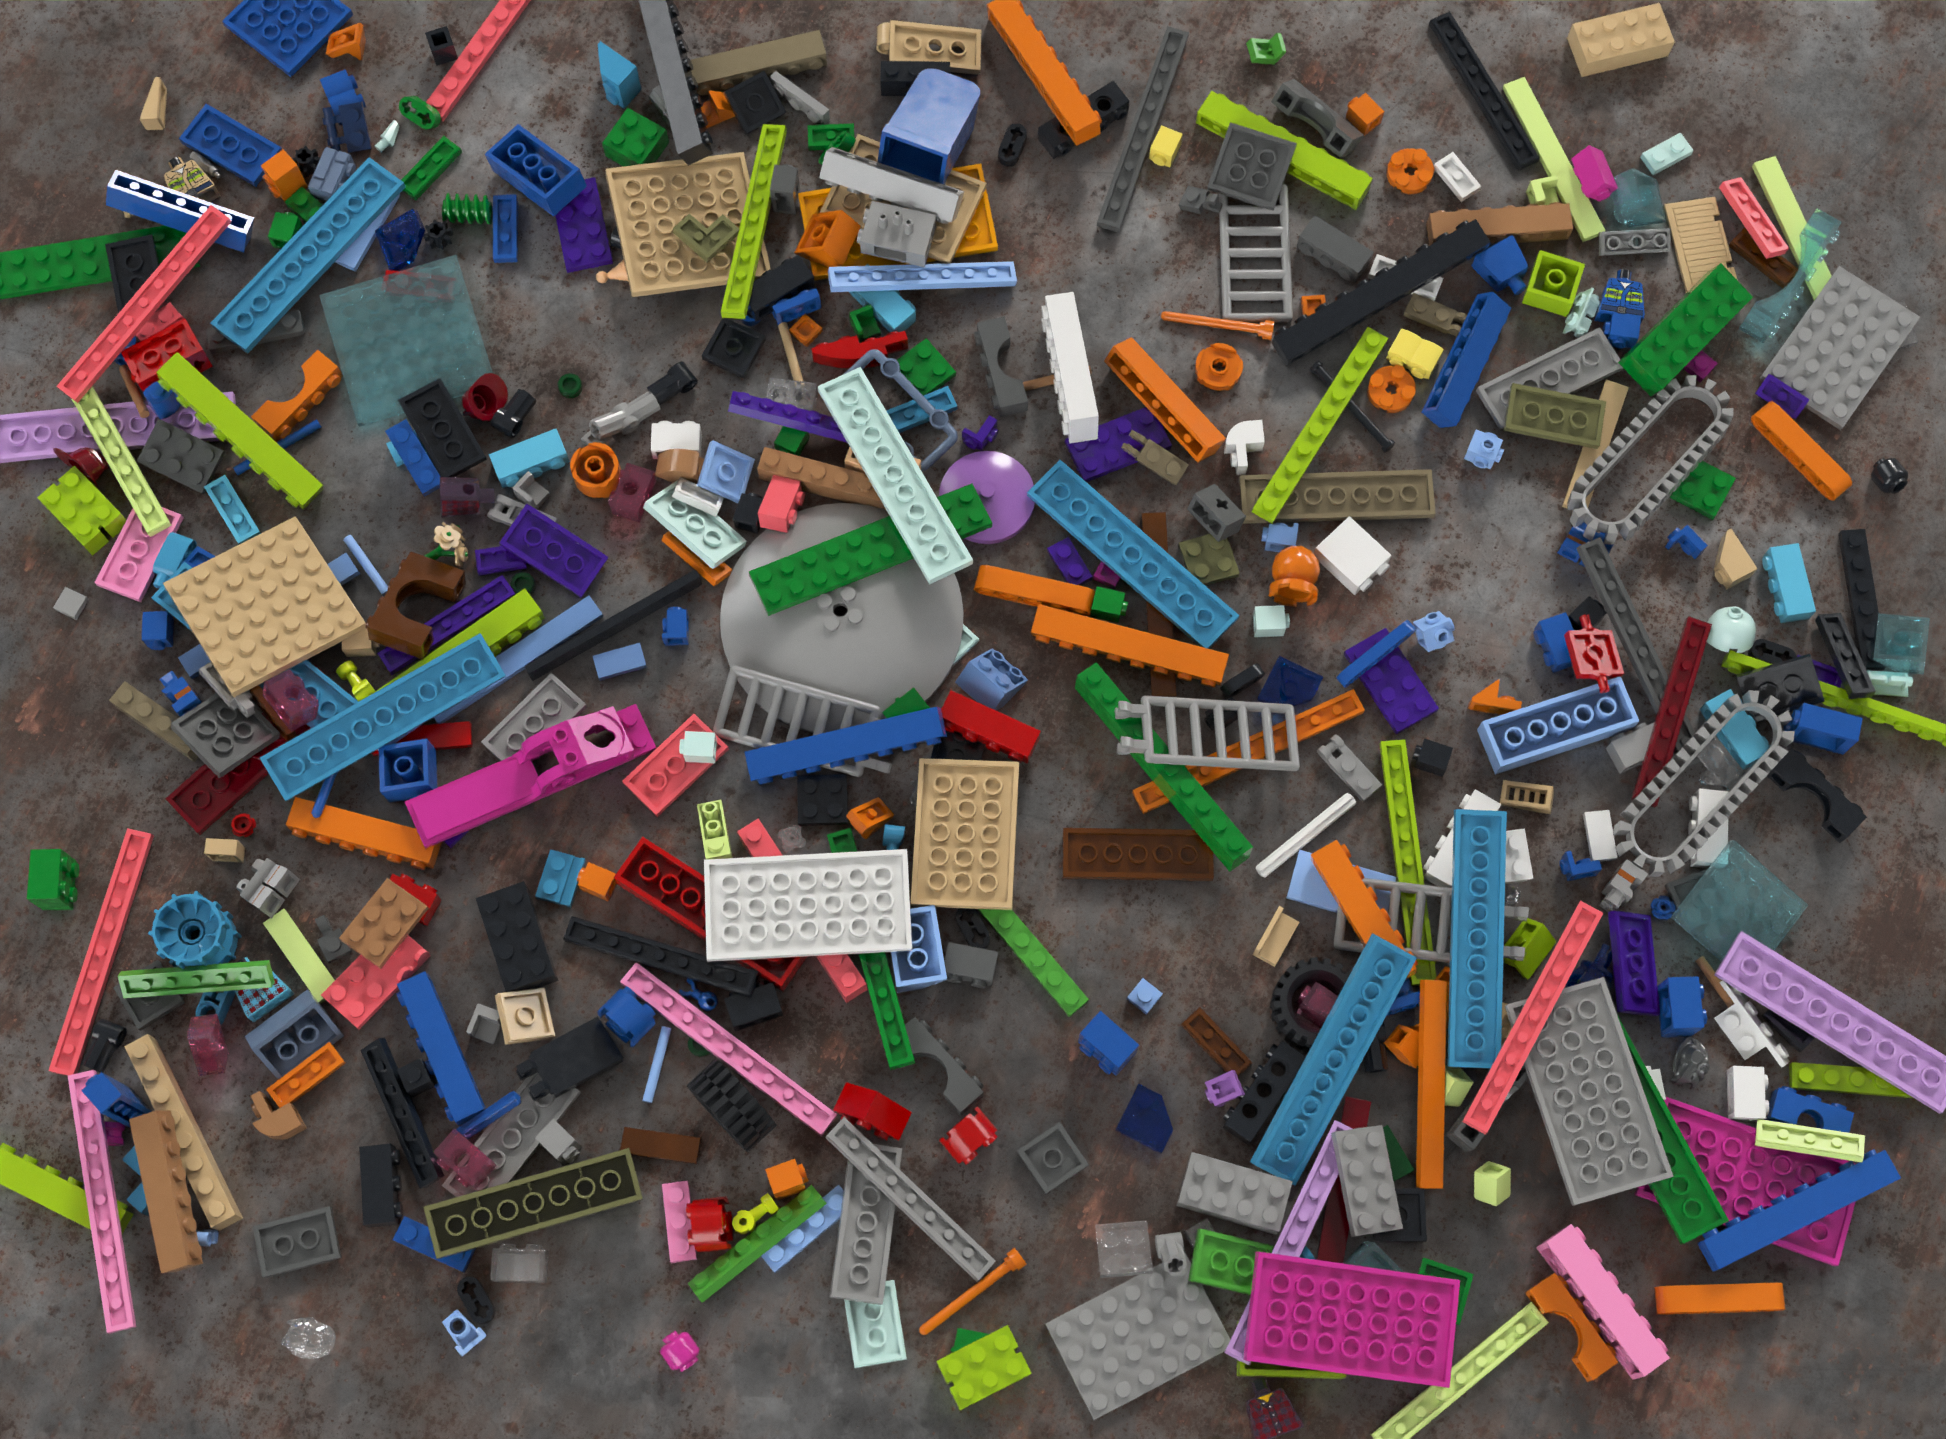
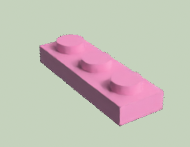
(676, 1197)

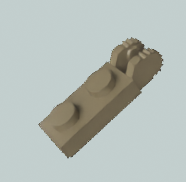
(1434, 315)
(1156, 458)

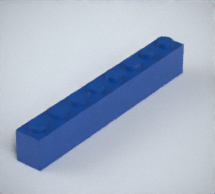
(846, 744)
(1798, 1210)

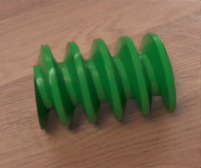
(467, 209)

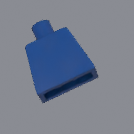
(1502, 266)

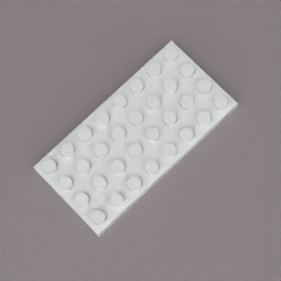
(807, 905)

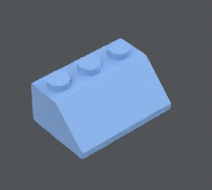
(925, 962)

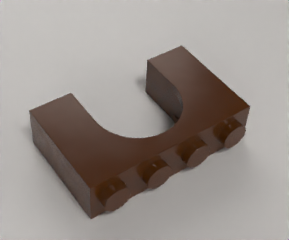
(415, 576)

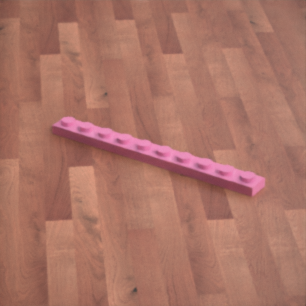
(729, 1049)
(102, 1208)

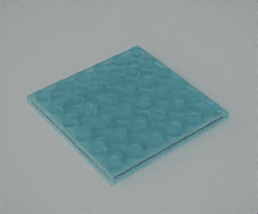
(404, 335)

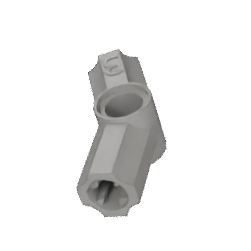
(624, 417)

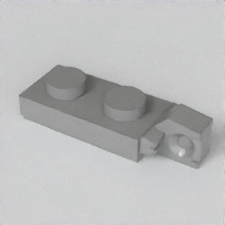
(241, 701)

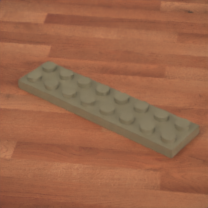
(1346, 494)

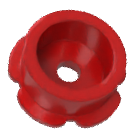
(237, 825)

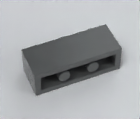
(1334, 249)

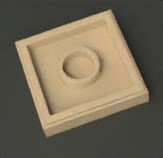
(524, 1016)

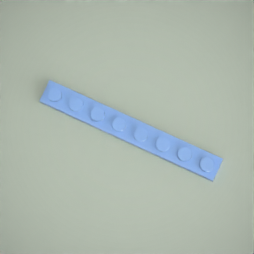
(917, 277)

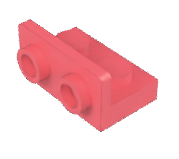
(159, 320)

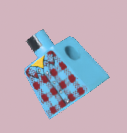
(263, 1000)

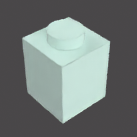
(1270, 621)
(699, 747)

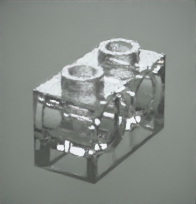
(793, 392)

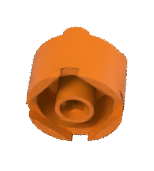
(585, 470)

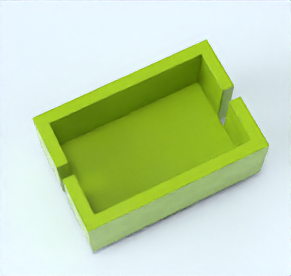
(82, 510)
(983, 1367)

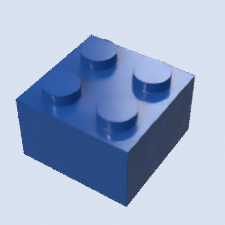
(407, 769)
(1681, 1007)
(1107, 1044)

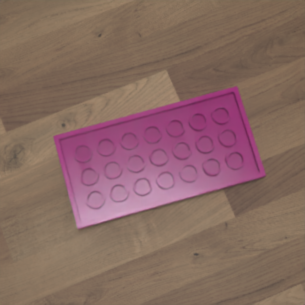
(1753, 1175)
(1351, 1319)

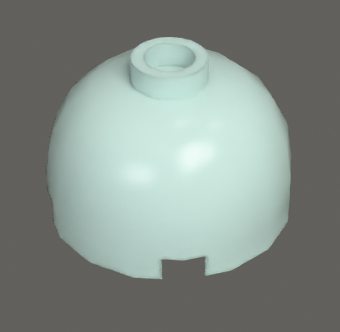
(1731, 630)

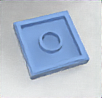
(725, 471)

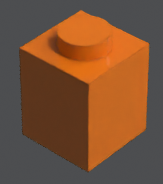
(1364, 113)
(597, 881)

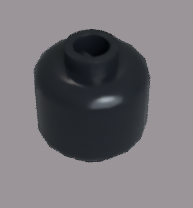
(1889, 475)

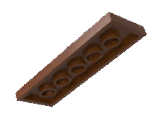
(1136, 854)

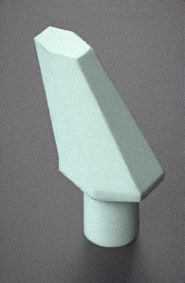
(388, 137)

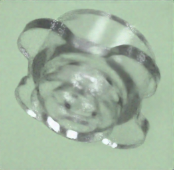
(794, 831)

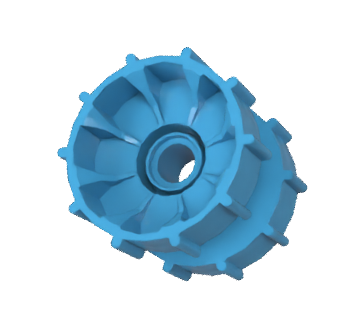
(183, 916)

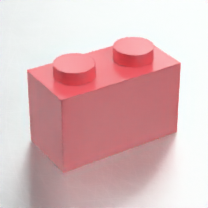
(781, 504)

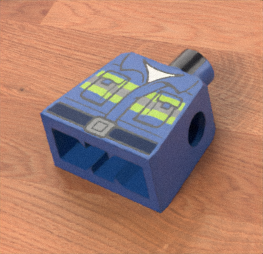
(1621, 297)

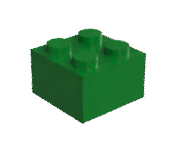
(635, 140)
(52, 879)

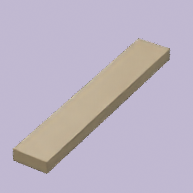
(1614, 395)

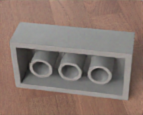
(1234, 1193)

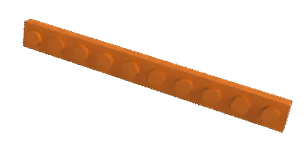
(1307, 725)

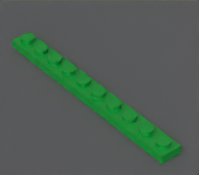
(880, 984)

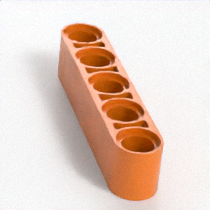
(1801, 450)
(1033, 590)
(1719, 1298)

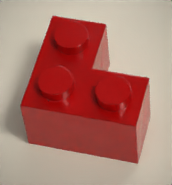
(872, 1111)

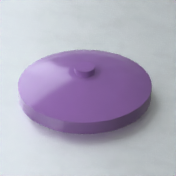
(1002, 489)

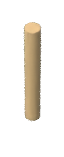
(790, 352)

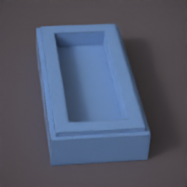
(619, 661)

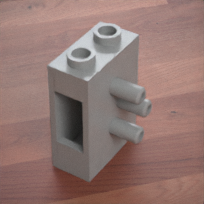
(897, 233)

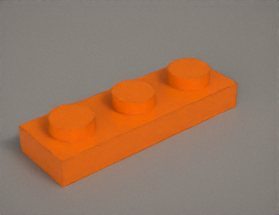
(713, 576)
(306, 1075)

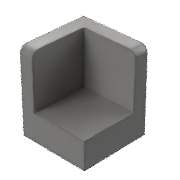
(530, 492)
(484, 1024)

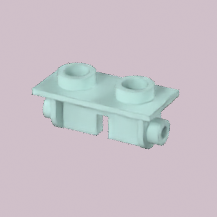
(1584, 304)
(1890, 683)

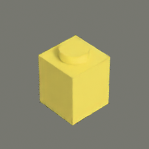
(1165, 146)

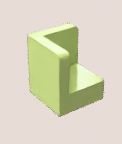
(1543, 191)
(1456, 1086)
(1492, 1183)

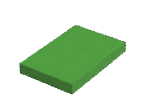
(1225, 1261)

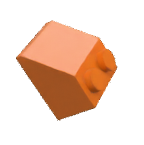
(828, 238)

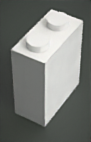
(1352, 556)

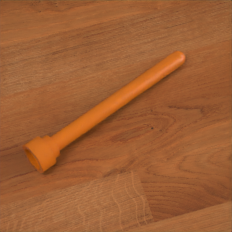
(1263, 329)
(1012, 1262)

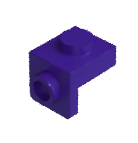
(987, 433)

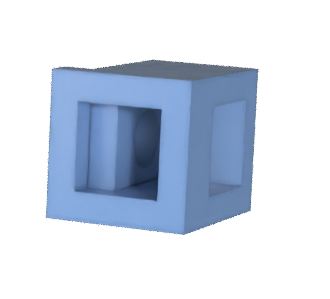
(1279, 536)

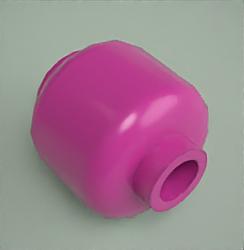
(679, 1351)

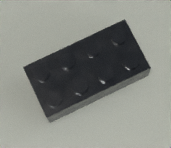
(516, 938)

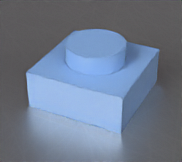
(1144, 996)

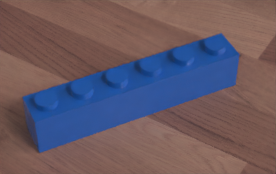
(173, 208)
(1466, 360)
(441, 1048)

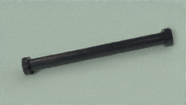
(1355, 409)

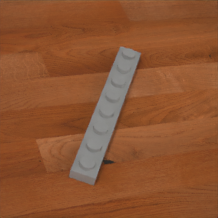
(910, 1199)

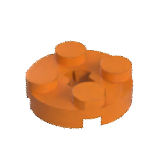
(1411, 158)
(1394, 376)
(1221, 379)

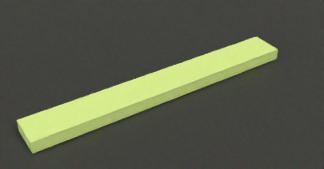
(1553, 158)
(1788, 216)
(122, 463)
(1464, 1375)

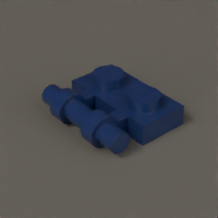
(354, 127)

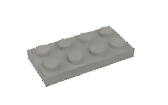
(543, 708)
(1366, 1180)

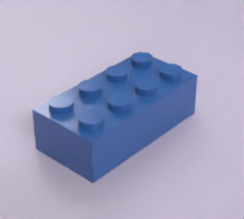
(536, 170)

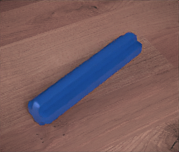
(490, 1115)

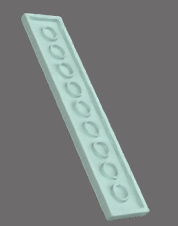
(895, 475)

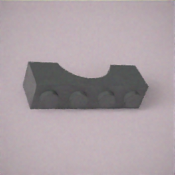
(1301, 103)
(1008, 392)
(961, 1089)
(1468, 1137)

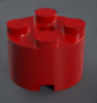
(968, 1136)
(709, 1224)

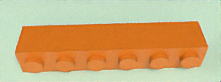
(1164, 399)
(361, 832)
(1354, 897)

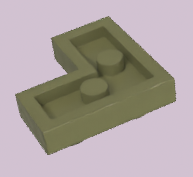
(703, 240)

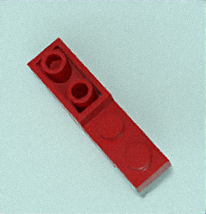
(848, 351)

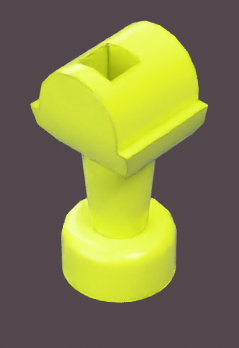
(360, 688)
(746, 1220)

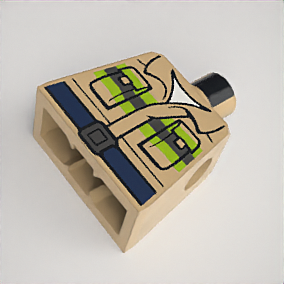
(190, 180)

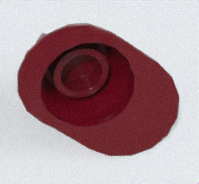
(485, 397)
(86, 460)

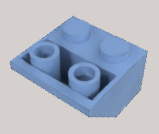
(991, 679)

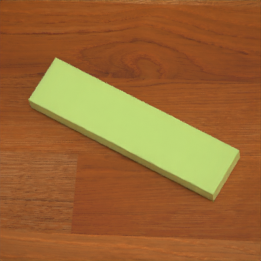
(299, 953)
(1810, 1140)

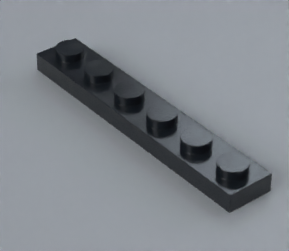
(1861, 593)
(402, 1113)

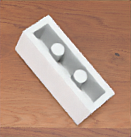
(1701, 804)

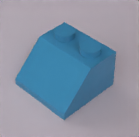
(618, 76)

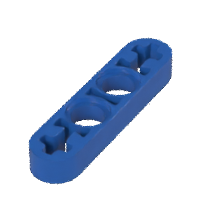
(1376, 653)

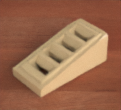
(155, 107)
(1526, 805)

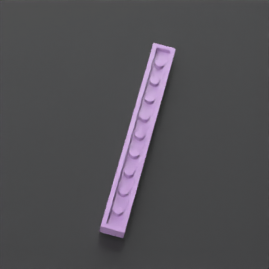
(1299, 1223)

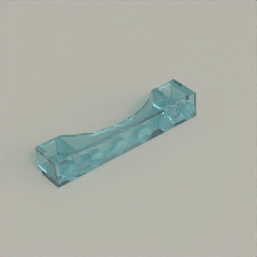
(1813, 239)

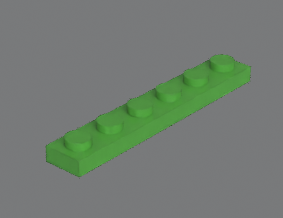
(1036, 959)
(196, 979)
(756, 1243)

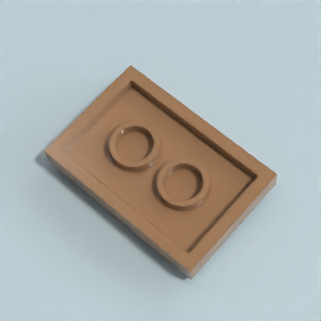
(384, 923)

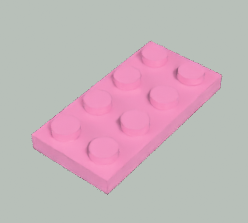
(132, 558)

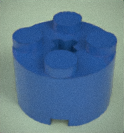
(627, 1016)

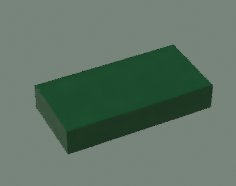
(1398, 1160)

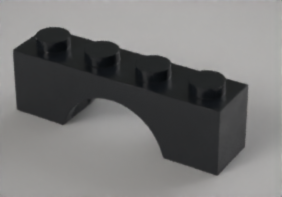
(1840, 814)

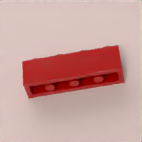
(989, 727)

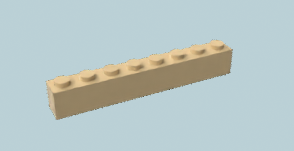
(194, 1152)

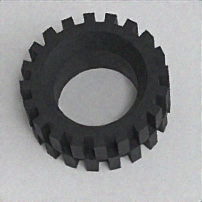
(1294, 978)
(731, 1105)

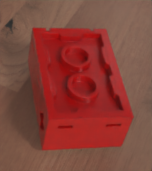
(153, 352)

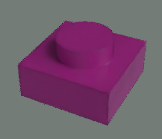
(1700, 366)
(1106, 576)

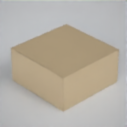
(224, 850)

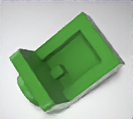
(1265, 50)

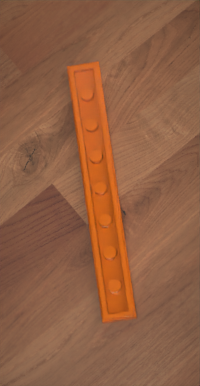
(1431, 1084)

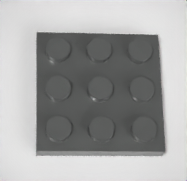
(1251, 166)
(224, 735)

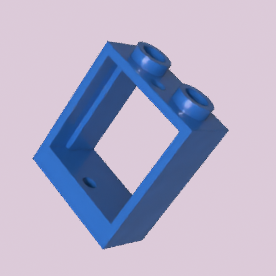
(1824, 728)

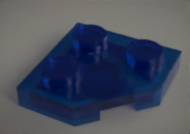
(401, 239)
(1289, 684)
(1146, 1119)

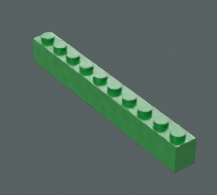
(1173, 780)

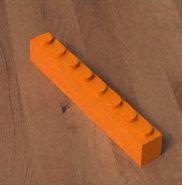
(1045, 70)
(1130, 645)

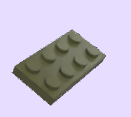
(1554, 415)

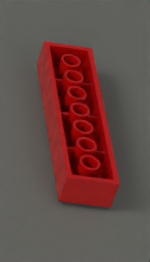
(680, 895)

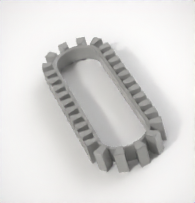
(1671, 480)
(1728, 803)

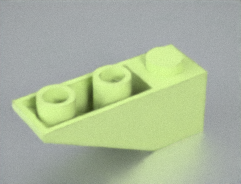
(714, 830)

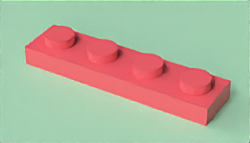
(1753, 218)

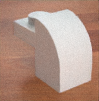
(1244, 438)

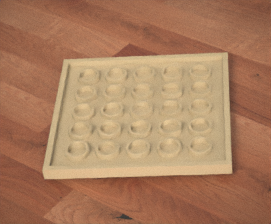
(655, 198)
(264, 606)

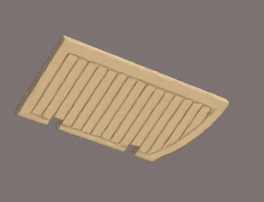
(1697, 238)

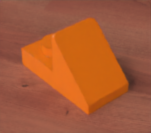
(347, 40)
(716, 109)
(1489, 702)
(869, 817)

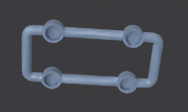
(938, 417)

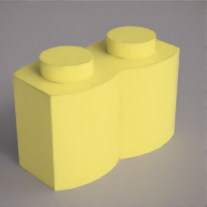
(1414, 354)

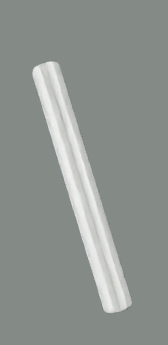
(1305, 835)

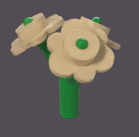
(449, 537)

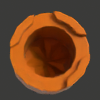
(1294, 576)

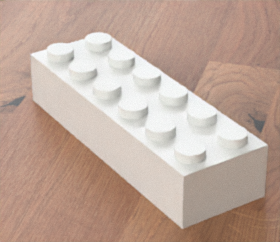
(1070, 367)

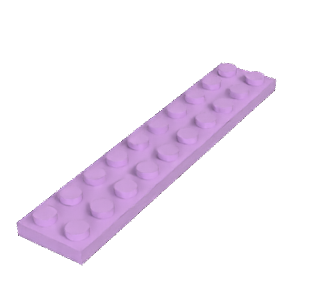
(38, 432)
(1836, 1020)

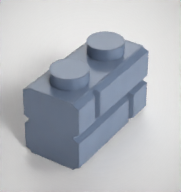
(331, 173)

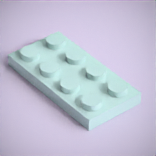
(701, 532)

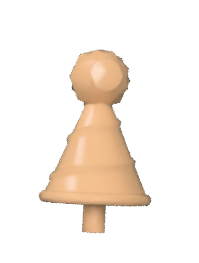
(617, 273)

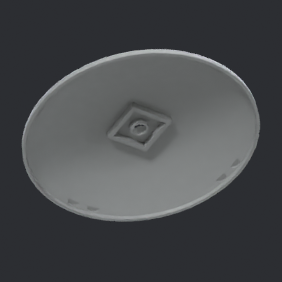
(889, 641)

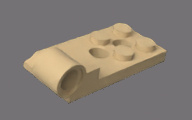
(911, 43)

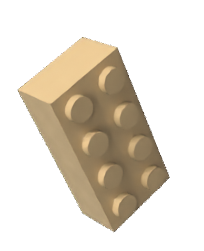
(1620, 39)

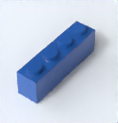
(114, 1099)

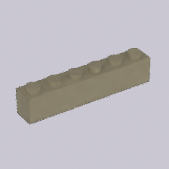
(735, 66)

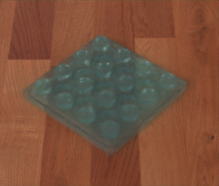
(1738, 897)

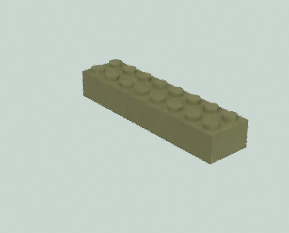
(532, 1203)

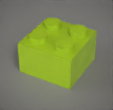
(1553, 283)

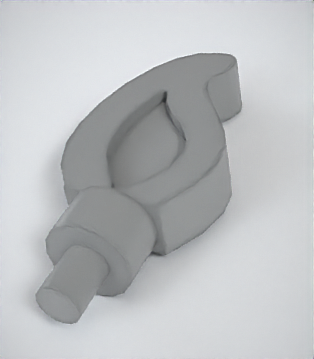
(205, 164)

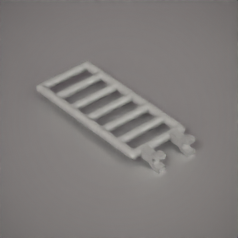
(1283, 252)
(803, 691)
(1129, 745)
(1440, 955)

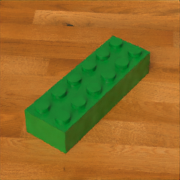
(1685, 329)

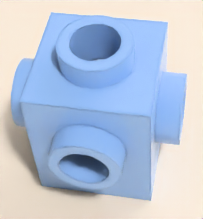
(1484, 449)
(1434, 631)

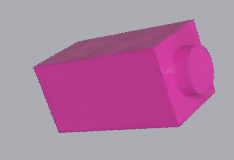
(1594, 173)

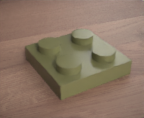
(1209, 559)

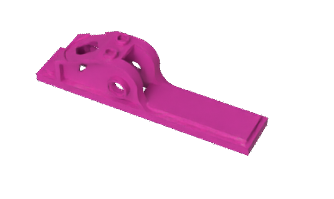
(514, 780)

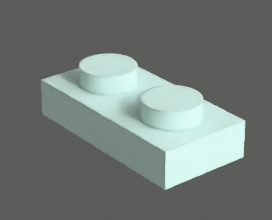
(1666, 154)

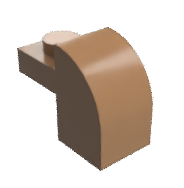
(679, 463)
(279, 1123)

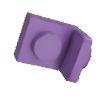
(1223, 1088)

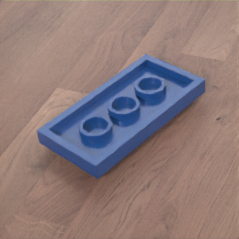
(229, 144)

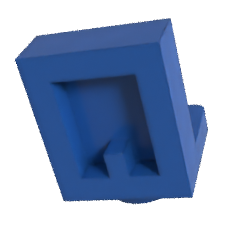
(1689, 541)
(1582, 869)

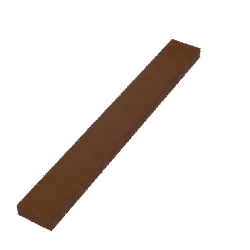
(1161, 685)

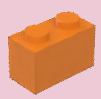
(282, 175)
(787, 1179)

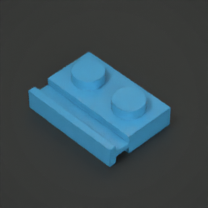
(559, 878)

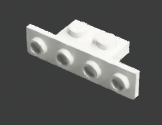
(1746, 1030)

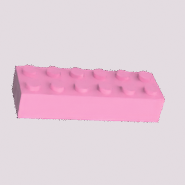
(1604, 1302)

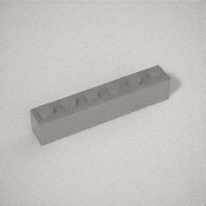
(890, 184)

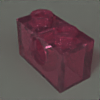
(632, 505)
(292, 712)
(1316, 1004)
(207, 1045)
(457, 1145)

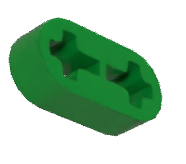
(417, 116)
(844, 142)

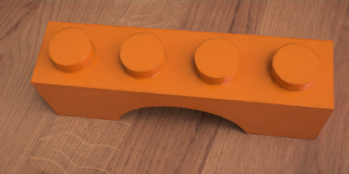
(280, 417)
(1405, 1039)
(1592, 1353)

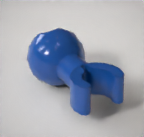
(704, 999)

